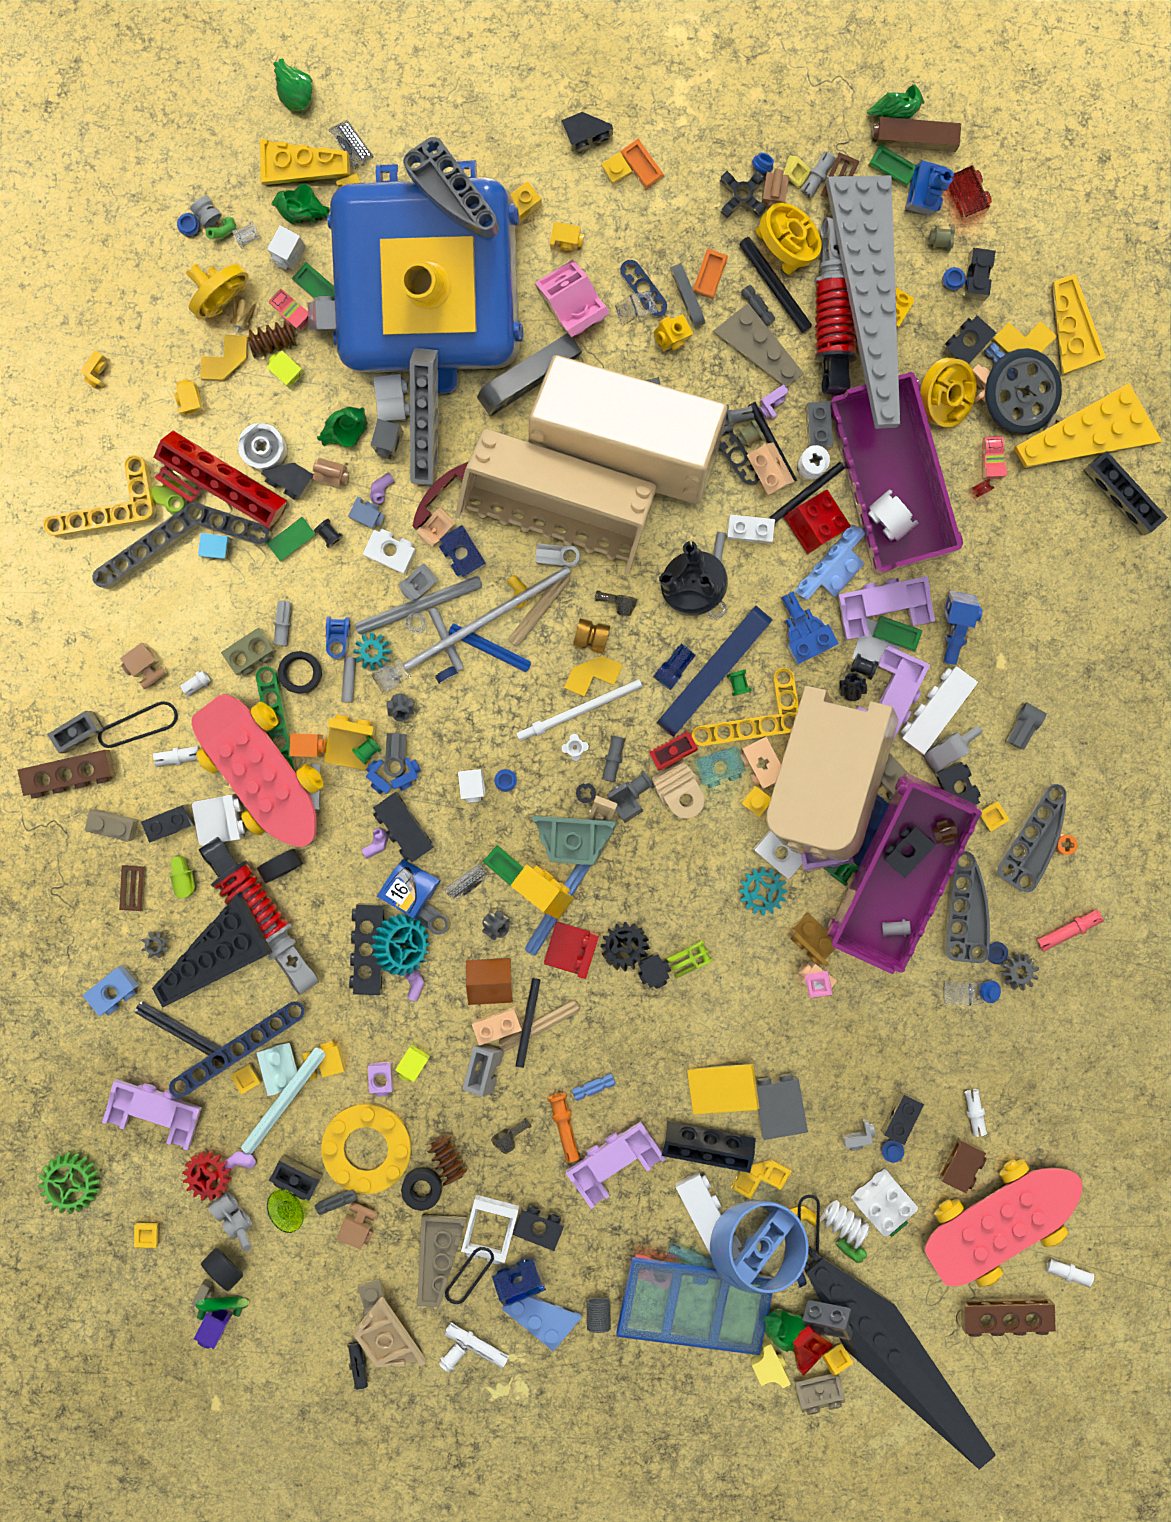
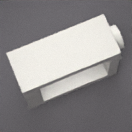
(496, 1207)

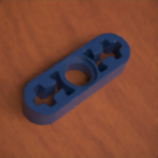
(639, 271)

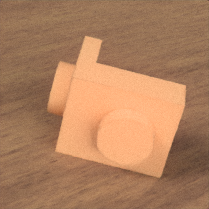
(981, 375)
(435, 527)

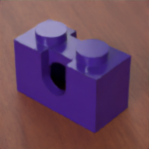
(212, 1328)

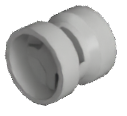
(206, 212)

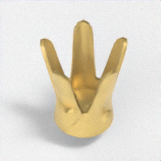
(237, 319)

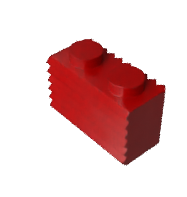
(673, 750)

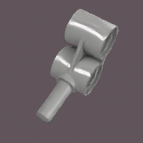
(950, 749)
(235, 1219)

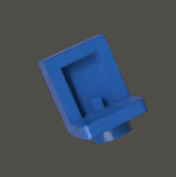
(404, 781)
(378, 782)

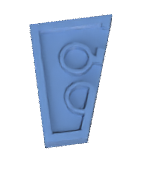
(543, 1320)

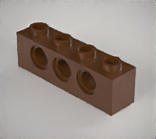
(31, 776)
(974, 1310)

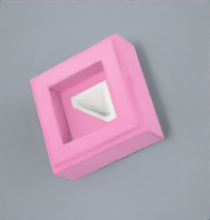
(818, 984)

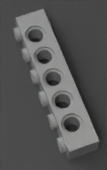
(423, 416)

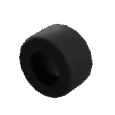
(411, 1198)
(221, 1269)

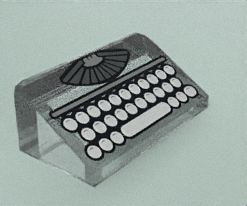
(350, 141)
(467, 882)

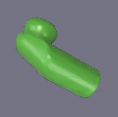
(221, 232)
(856, 1255)

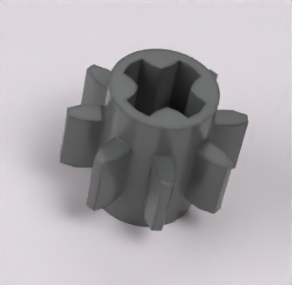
(400, 707)
(495, 925)
(152, 938)

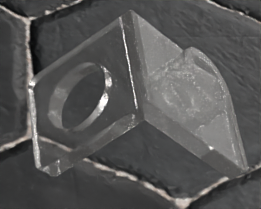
(630, 308)
(962, 993)

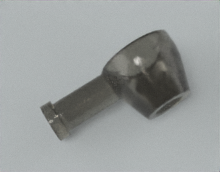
(624, 604)
(504, 1139)

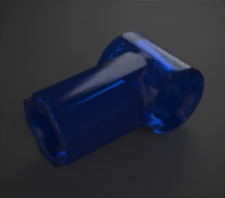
(672, 670)

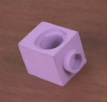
(385, 1069)

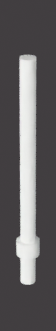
(540, 727)

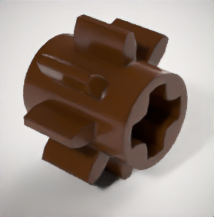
(945, 832)

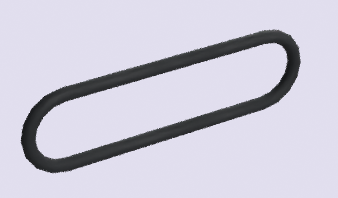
(817, 1220)
(476, 1281)

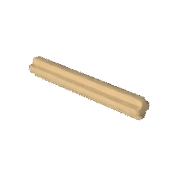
(537, 611)
(541, 1024)

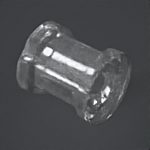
(246, 234)
(722, 606)
(423, 622)

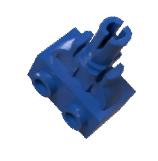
(927, 187)
(963, 612)
(808, 635)

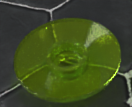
(285, 1211)

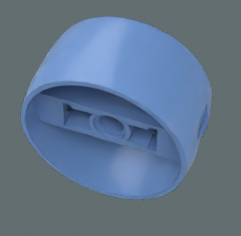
(778, 1225)

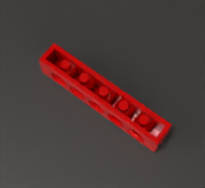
(220, 479)

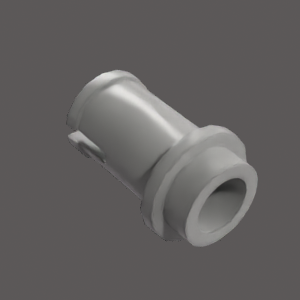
(896, 928)

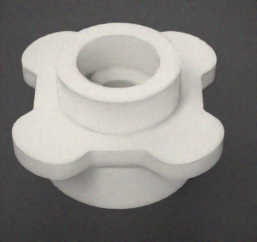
(568, 747)

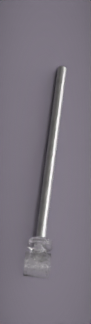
(389, 677)

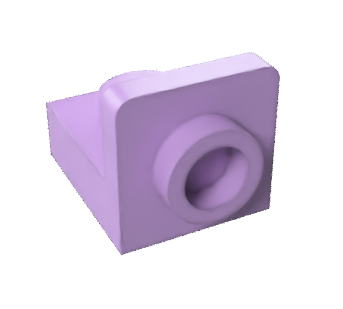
(775, 398)

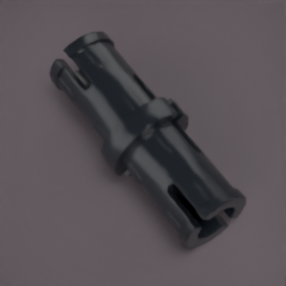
(357, 1365)

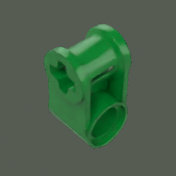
(842, 873)

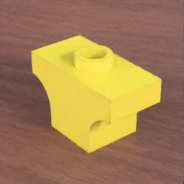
(770, 1366)

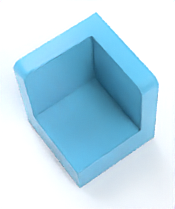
(213, 546)

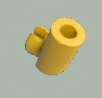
(518, 587)
(806, 1215)

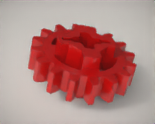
(203, 1184)

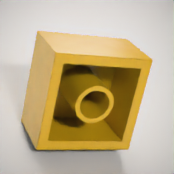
(543, 890)

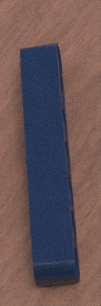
(714, 671)
(227, 1052)

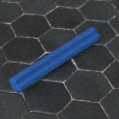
(493, 649)

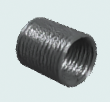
(598, 1315)

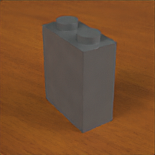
(780, 1107)

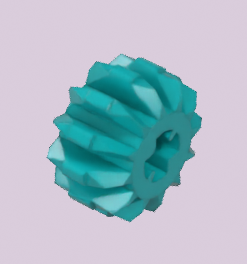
(367, 657)

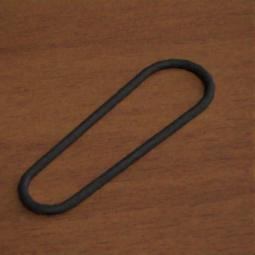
(142, 735)

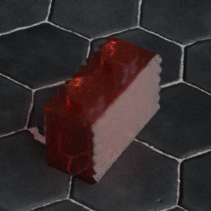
(969, 194)

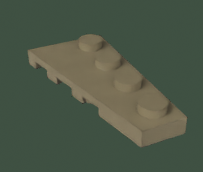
(757, 343)
(437, 1252)

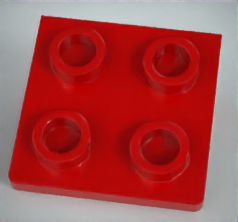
(817, 521)
(571, 949)

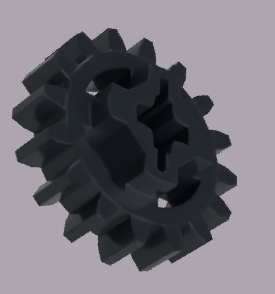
(620, 956)

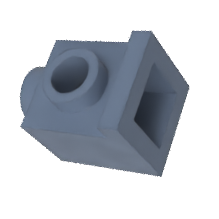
(366, 514)

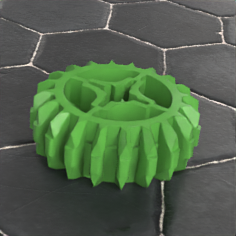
(51, 1180)

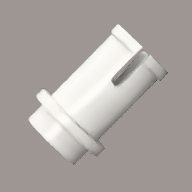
(195, 683)
(452, 1357)

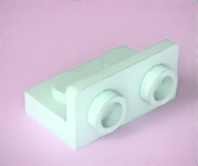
(276, 1067)

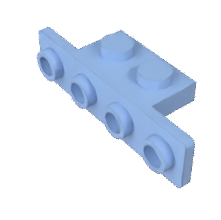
(836, 567)

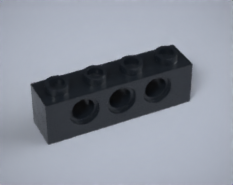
(1125, 493)
(360, 984)
(708, 1147)

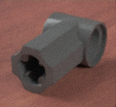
(1028, 720)
(395, 752)
(429, 915)

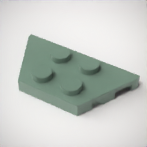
(574, 838)

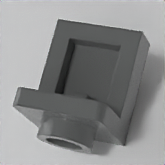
(626, 803)

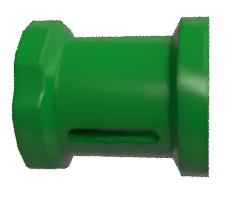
(739, 682)
(367, 749)

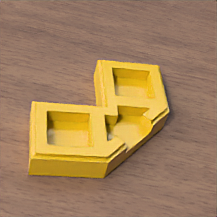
(1011, 339)
(221, 367)
(582, 674)
(767, 1171)

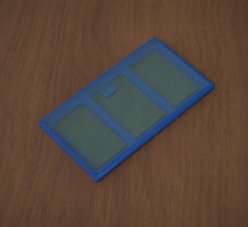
(691, 1308)

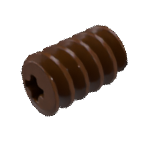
(271, 338)
(447, 1158)

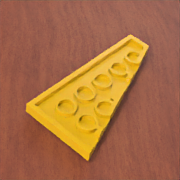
(1106, 425)

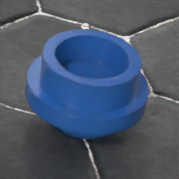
(763, 162)
(188, 224)
(954, 278)
(505, 780)
(990, 991)
(892, 1151)

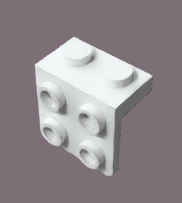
(219, 819)
(884, 1202)

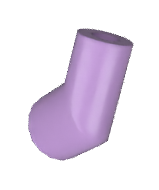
(378, 488)
(378, 843)
(416, 982)
(241, 1159)

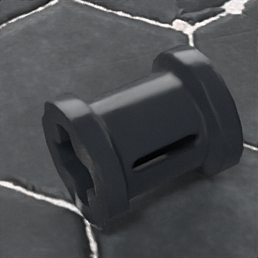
(328, 533)
(864, 666)
(585, 799)

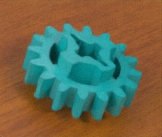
(773, 886)

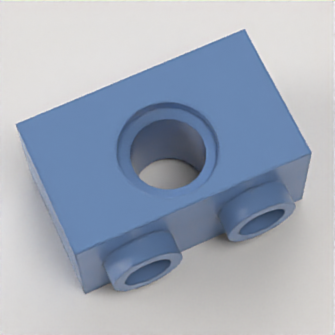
(98, 994)

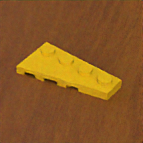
(296, 163)
(1075, 328)

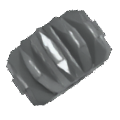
(1026, 965)

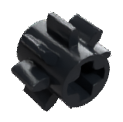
(853, 687)

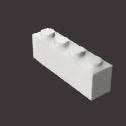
(938, 710)
(703, 1207)

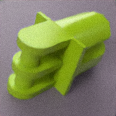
(182, 878)
(691, 958)

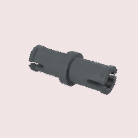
(613, 758)

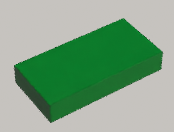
(892, 164)
(313, 282)
(291, 539)
(897, 633)
(503, 865)

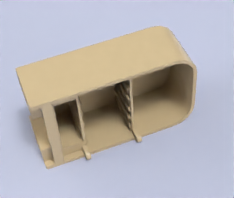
(830, 776)

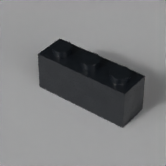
(403, 827)

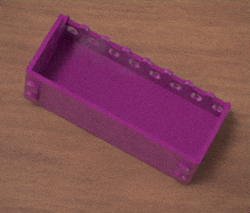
(898, 461)
(883, 894)

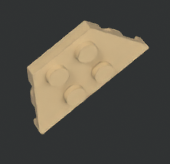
(386, 1338)

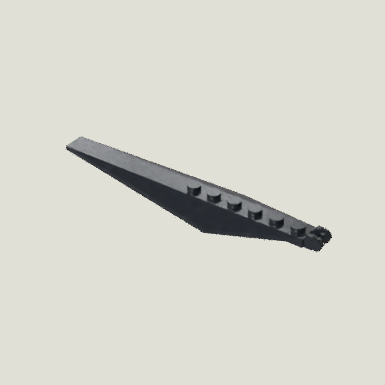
(897, 1358)

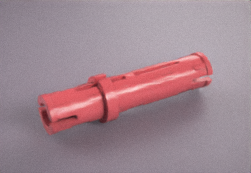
(1078, 926)

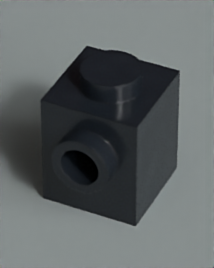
(654, 971)

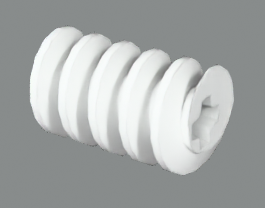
(810, 470)
(846, 1223)

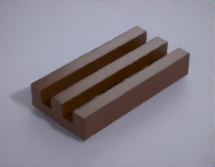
(847, 160)
(141, 884)

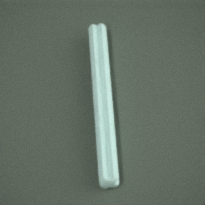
(283, 1100)

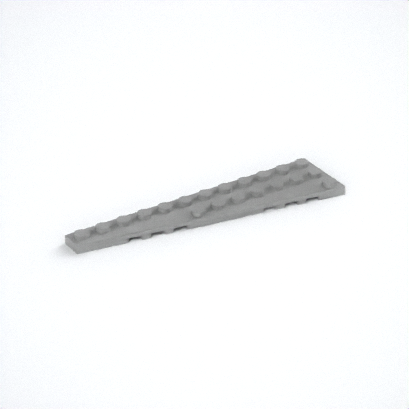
(866, 247)

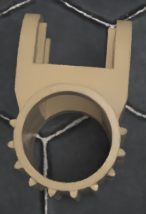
(673, 784)

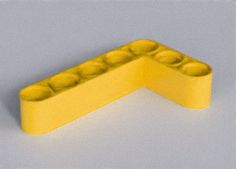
(111, 511)
(756, 723)

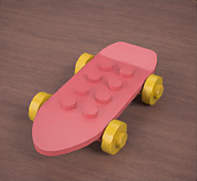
(256, 770)
(1002, 1224)

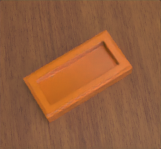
(642, 164)
(710, 273)

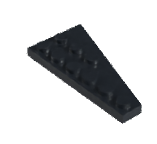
(219, 950)

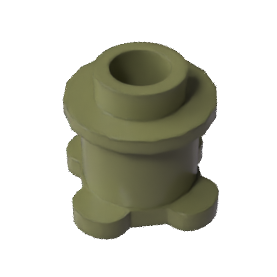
(942, 238)
(750, 434)

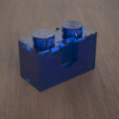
(460, 539)
(530, 1284)

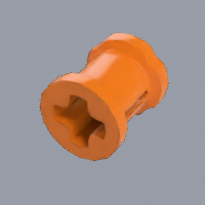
(1072, 844)

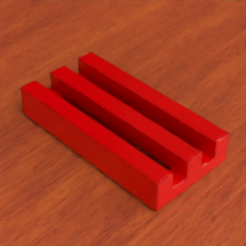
(164, 470)

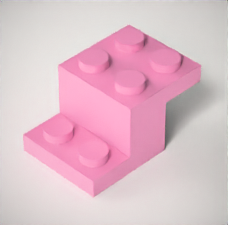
(572, 298)

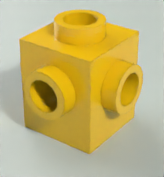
(672, 332)

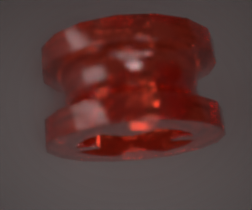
(983, 488)

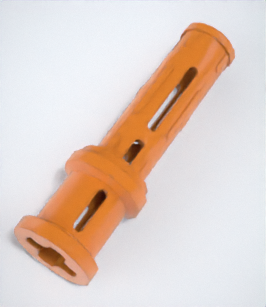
(562, 1118)

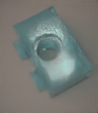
(733, 763)

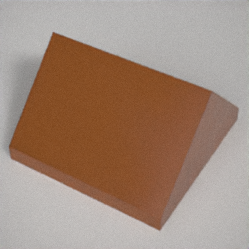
(489, 981)

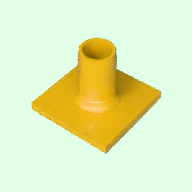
(428, 285)

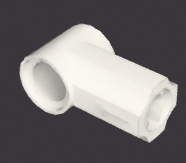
(555, 555)

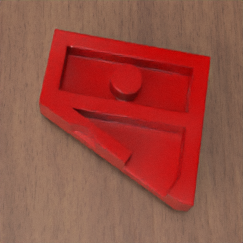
(809, 1348)

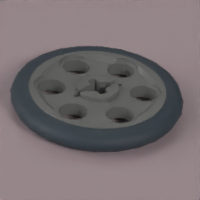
(1048, 401)

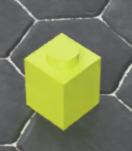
(284, 369)
(412, 1064)

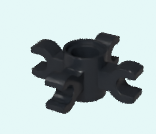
(754, 205)

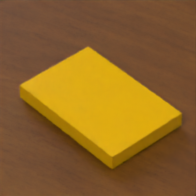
(723, 1089)

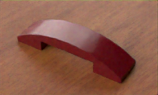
(434, 491)

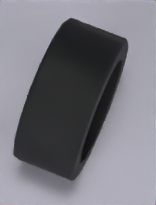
(282, 672)
(279, 865)

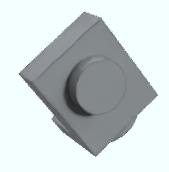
(418, 583)
(858, 1140)

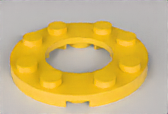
(374, 1117)

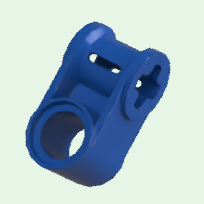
(337, 635)

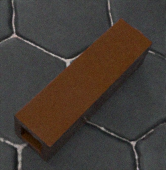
(917, 134)

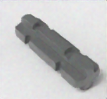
(758, 305)
(336, 1202)

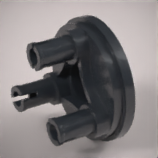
(694, 581)

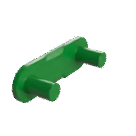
(217, 1304)

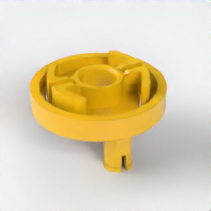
(788, 236)
(215, 288)
(935, 389)

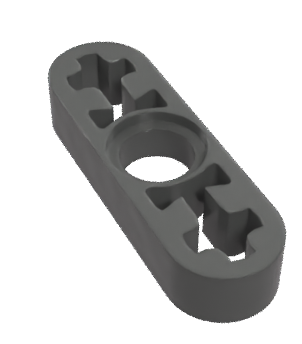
(687, 295)

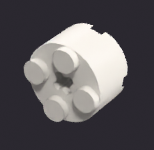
(250, 451)
(892, 516)

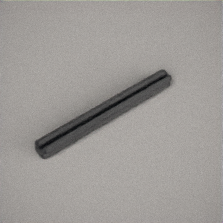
(775, 284)
(178, 1030)

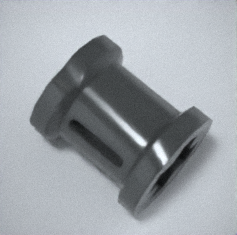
(640, 784)

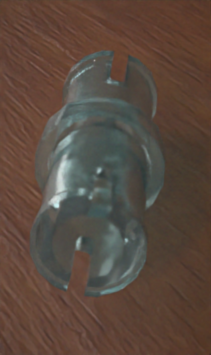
(688, 1256)

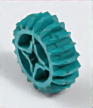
(410, 935)

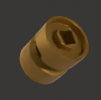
(591, 635)

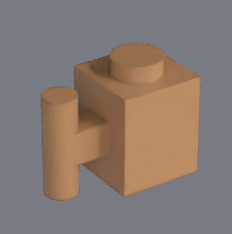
(774, 188)
(330, 473)
(139, 662)
(354, 1229)

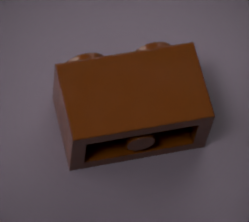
(963, 1165)

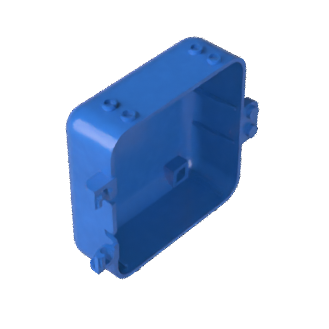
(398, 209)

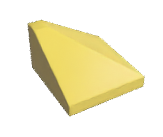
(797, 171)

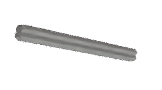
(418, 605)

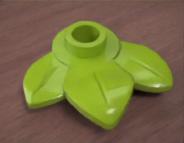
(166, 496)

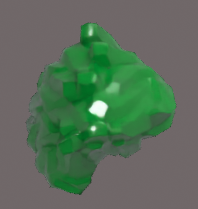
(293, 86)
(898, 104)
(299, 205)
(344, 427)
(783, 1328)

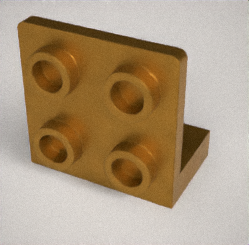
(814, 937)

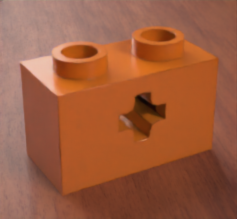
(307, 745)

